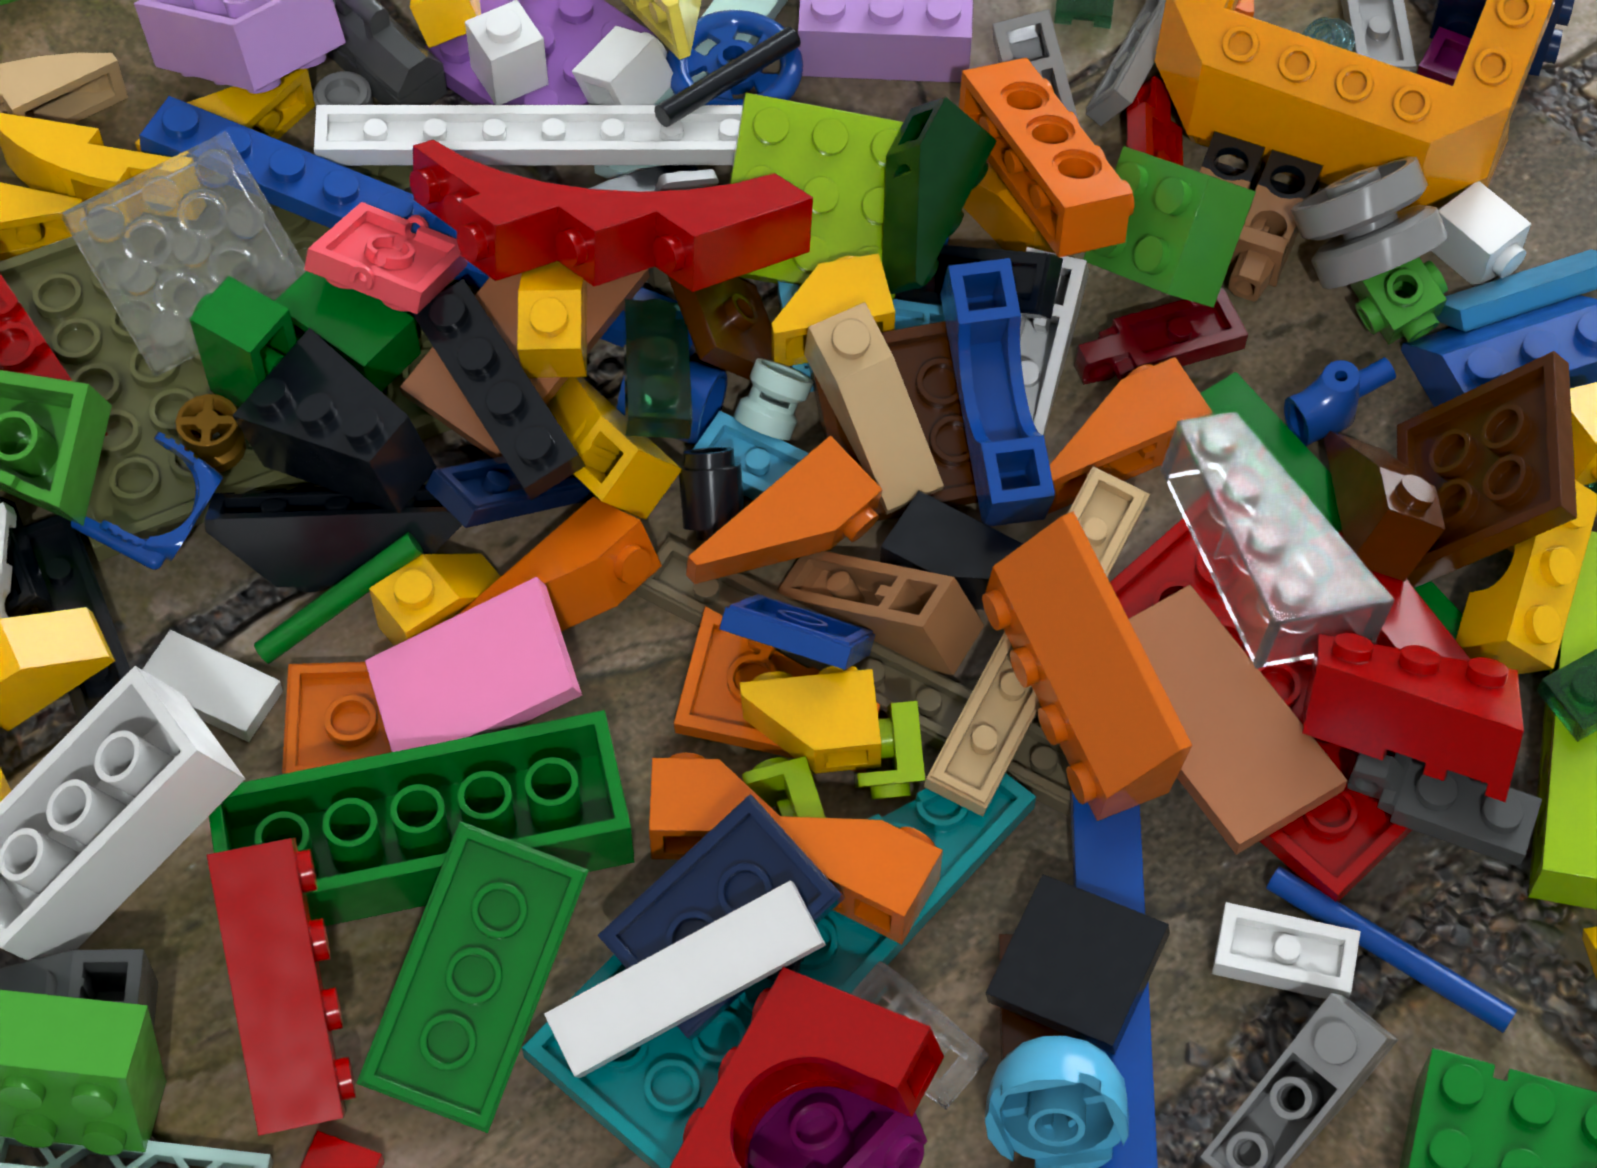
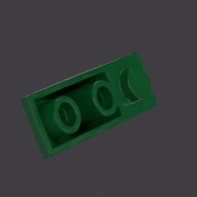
(927, 181)

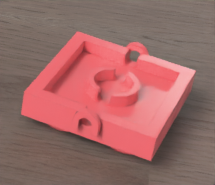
(384, 259)

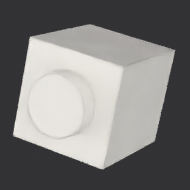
(506, 52)
(625, 69)
(1482, 235)

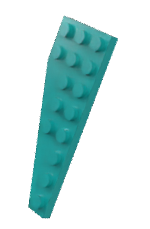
(659, 1085)

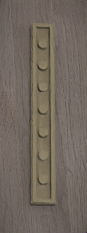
(896, 678)

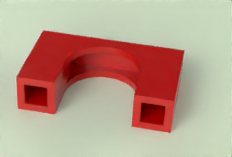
(802, 1040)

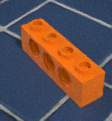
(1047, 158)

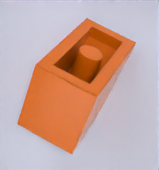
(690, 800)

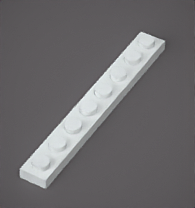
(527, 134)

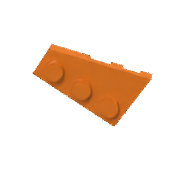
(711, 692)

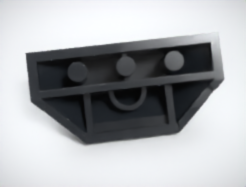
(319, 534)

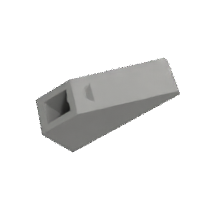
(1303, 1089)

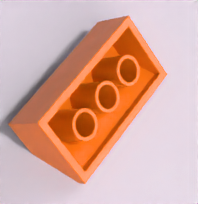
(1086, 670)

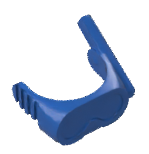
(156, 549)

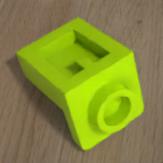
(902, 743)
(786, 786)

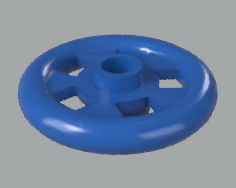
(722, 29)

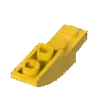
(67, 157)

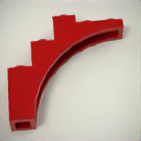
(603, 235)

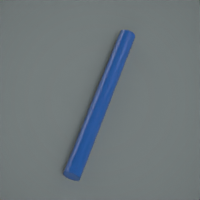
(1393, 950)

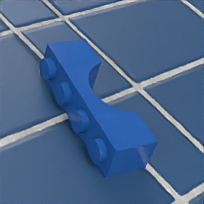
(1002, 441)

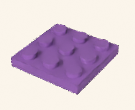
(569, 35)

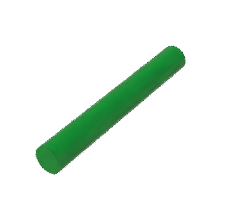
(337, 598)

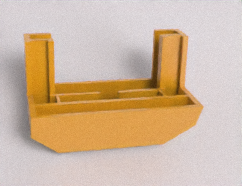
(1343, 106)

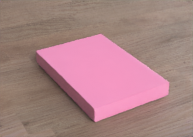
(475, 671)

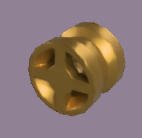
(200, 420)

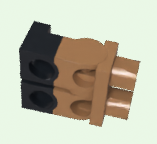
(1269, 226)

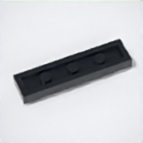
(498, 390)

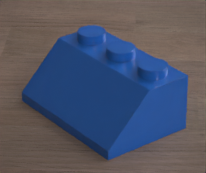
(1460, 360)

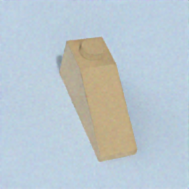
(872, 405)

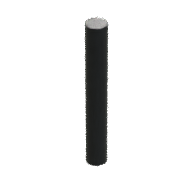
(727, 76)

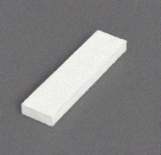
(684, 979)

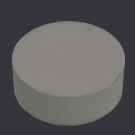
(343, 89)

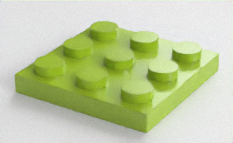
(830, 157)

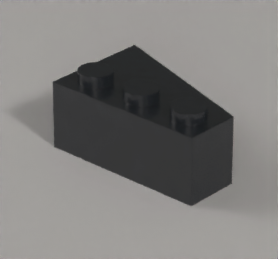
(334, 428)

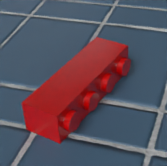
(278, 985)

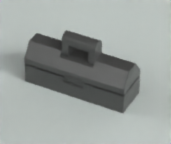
(387, 56)

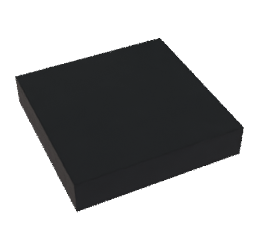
(1078, 963)

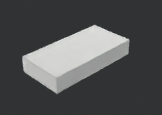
(215, 685)

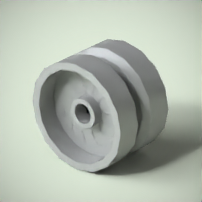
(1369, 222)

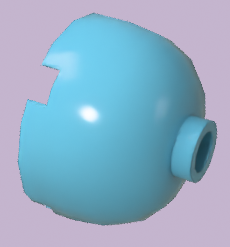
(1057, 1104)

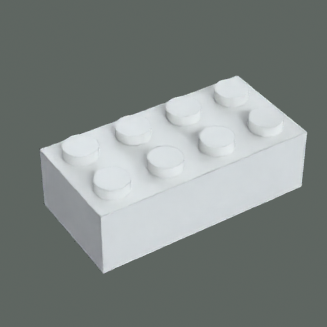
(104, 814)

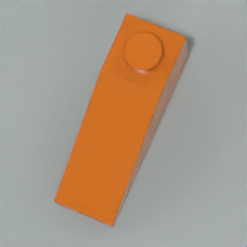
(1128, 428)
(797, 516)
(585, 563)
(874, 865)

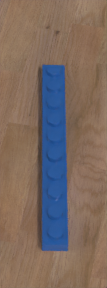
(311, 183)

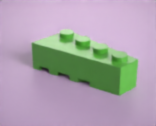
(50, 441)

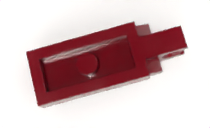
(1160, 333)

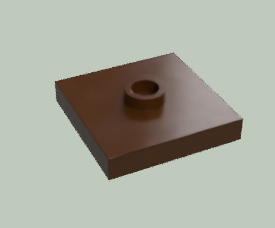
(727, 324)

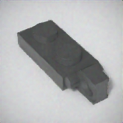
(1449, 808)

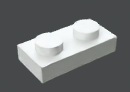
(1285, 952)

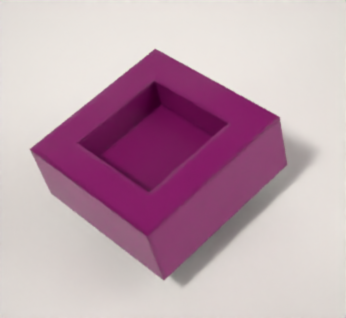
(1444, 56)

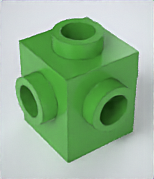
(1413, 314)

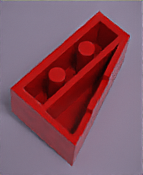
(1417, 705)

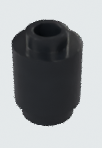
(710, 490)

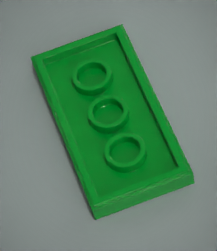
(473, 977)

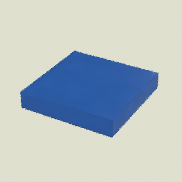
(798, 631)

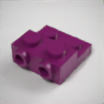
(835, 1131)

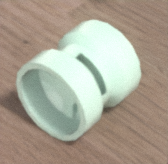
(773, 399)

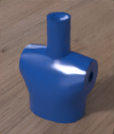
(1333, 398)

